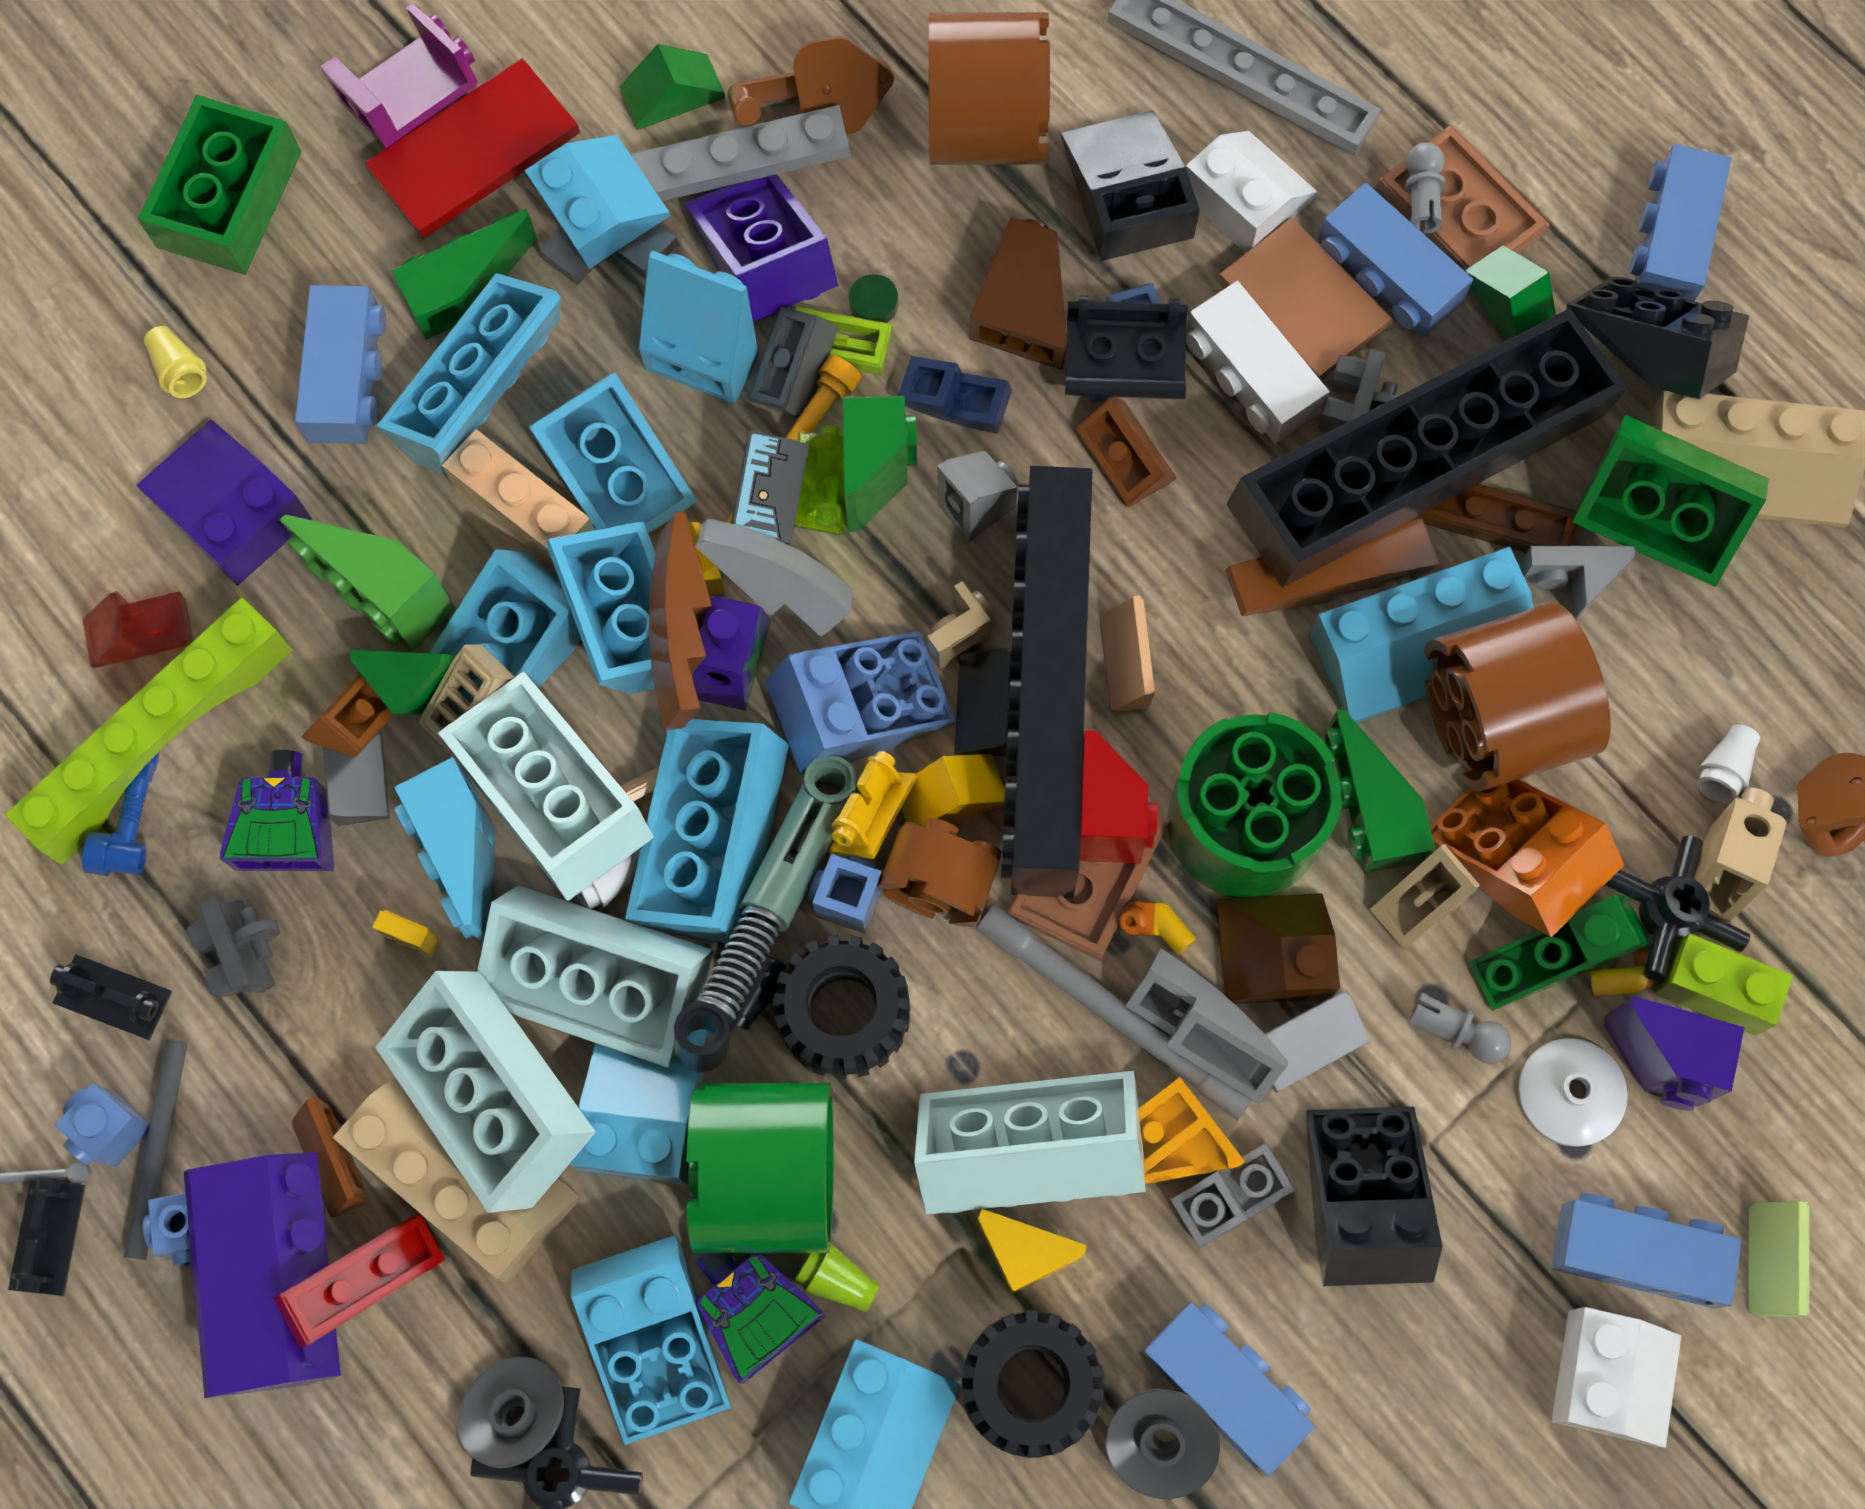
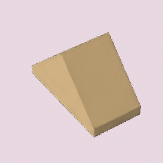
(1425, 897)

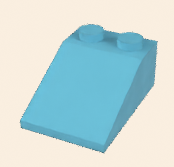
(612, 458)
(517, 616)
(637, 1116)

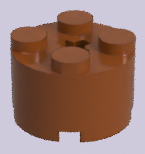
(940, 872)

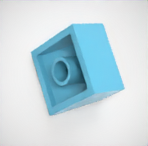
(597, 195)

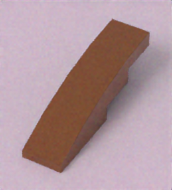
(1392, 555)
(676, 607)

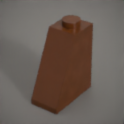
(1023, 296)

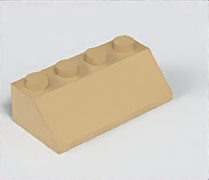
(1804, 449)
(406, 1155)

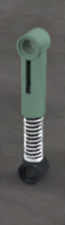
(765, 910)

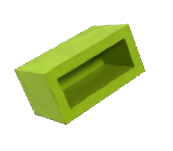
(1725, 985)

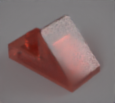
(133, 630)

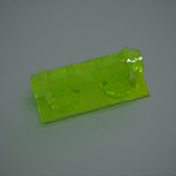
(823, 482)

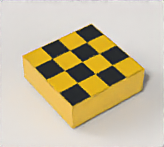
(406, 933)

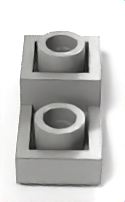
(1233, 1195)

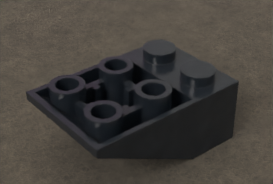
(1131, 185)
(1663, 335)
(1371, 1197)

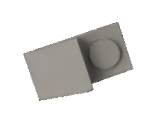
(1585, 567)

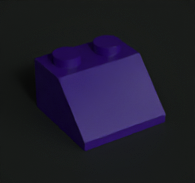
(1676, 1051)

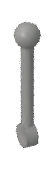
(76, 1173)

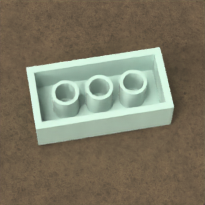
(546, 785)
(484, 1090)

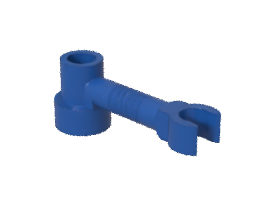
(118, 850)

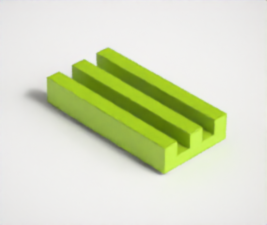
(879, 350)

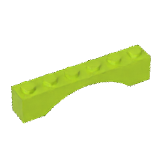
(89, 782)

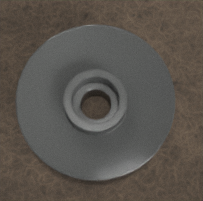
(496, 1401)
(1157, 1466)

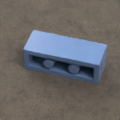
(1680, 221)
(1394, 260)
(339, 364)
(1647, 1251)
(1230, 1387)

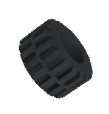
(832, 963)
(1082, 1384)

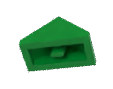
(669, 84)
(1512, 291)
(402, 678)

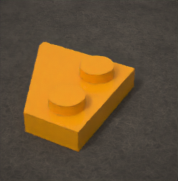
(1182, 1137)

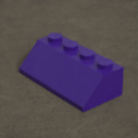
(251, 1238)

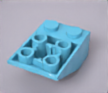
(697, 327)
(458, 841)
(649, 1339)

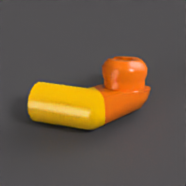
(1156, 919)
(1624, 979)

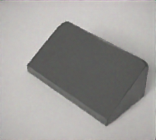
(792, 361)
(356, 784)

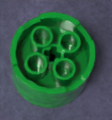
(1247, 847)
(761, 1168)

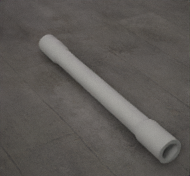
(1023, 944)

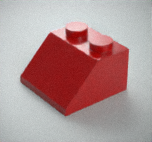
(1114, 806)

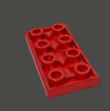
(472, 148)

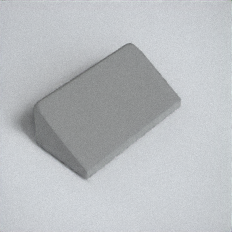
(1318, 1038)

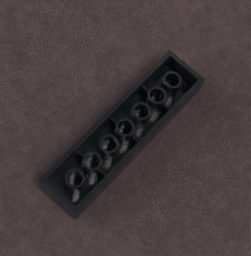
(1424, 447)
(1047, 683)

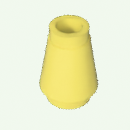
(174, 363)

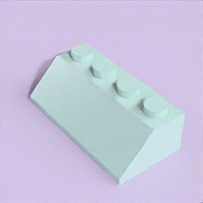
(591, 973)
(1029, 1143)

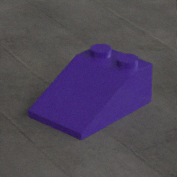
(765, 242)
(223, 501)

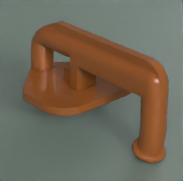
(824, 76)
(1835, 801)

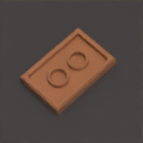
(1476, 206)
(1308, 297)
(1093, 914)

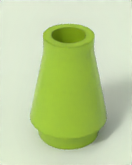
(837, 1279)

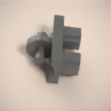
(1360, 378)
(239, 943)

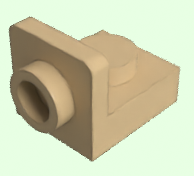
(962, 633)

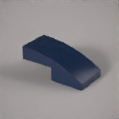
(953, 396)

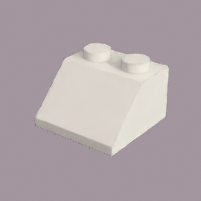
(1246, 188)
(1616, 1376)

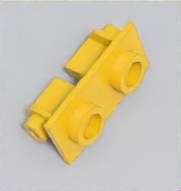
(871, 813)

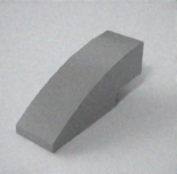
(776, 574)
(1206, 1027)

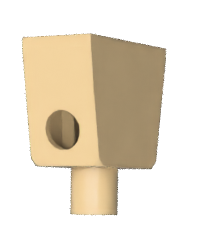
(1740, 853)

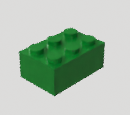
(220, 184)
(1671, 500)

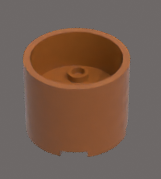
(988, 88)
(1517, 696)

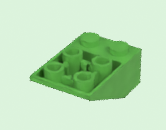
(373, 577)

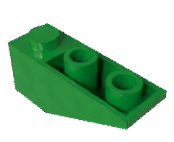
(450, 278)
(1383, 807)
(1541, 961)

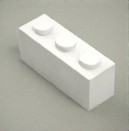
(1255, 363)

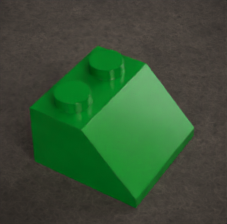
(877, 450)

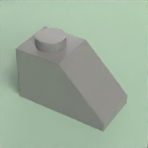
(975, 491)

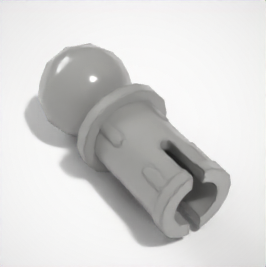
(1425, 185)
(1487, 1041)

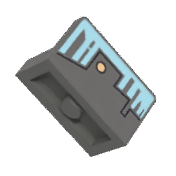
(770, 485)

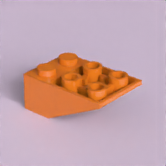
(1529, 851)

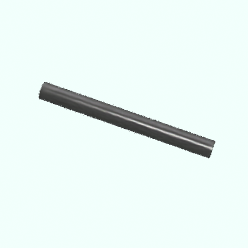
(156, 1144)

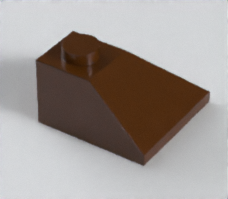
(1277, 948)

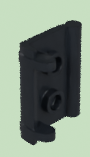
(1126, 349)

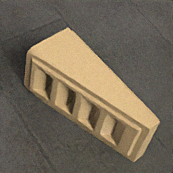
(469, 661)

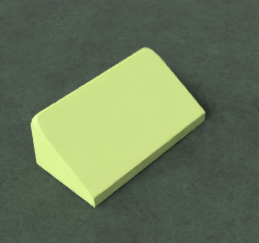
(1778, 1259)

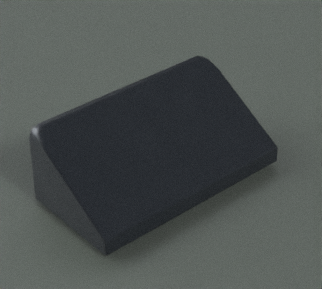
(983, 702)

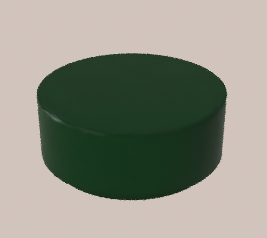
(873, 298)

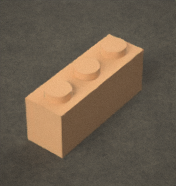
(512, 495)

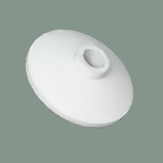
(1551, 1106)

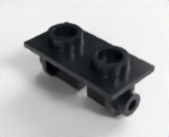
(109, 996)
(46, 1237)

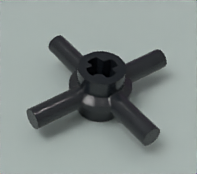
(1675, 908)
(581, 1473)

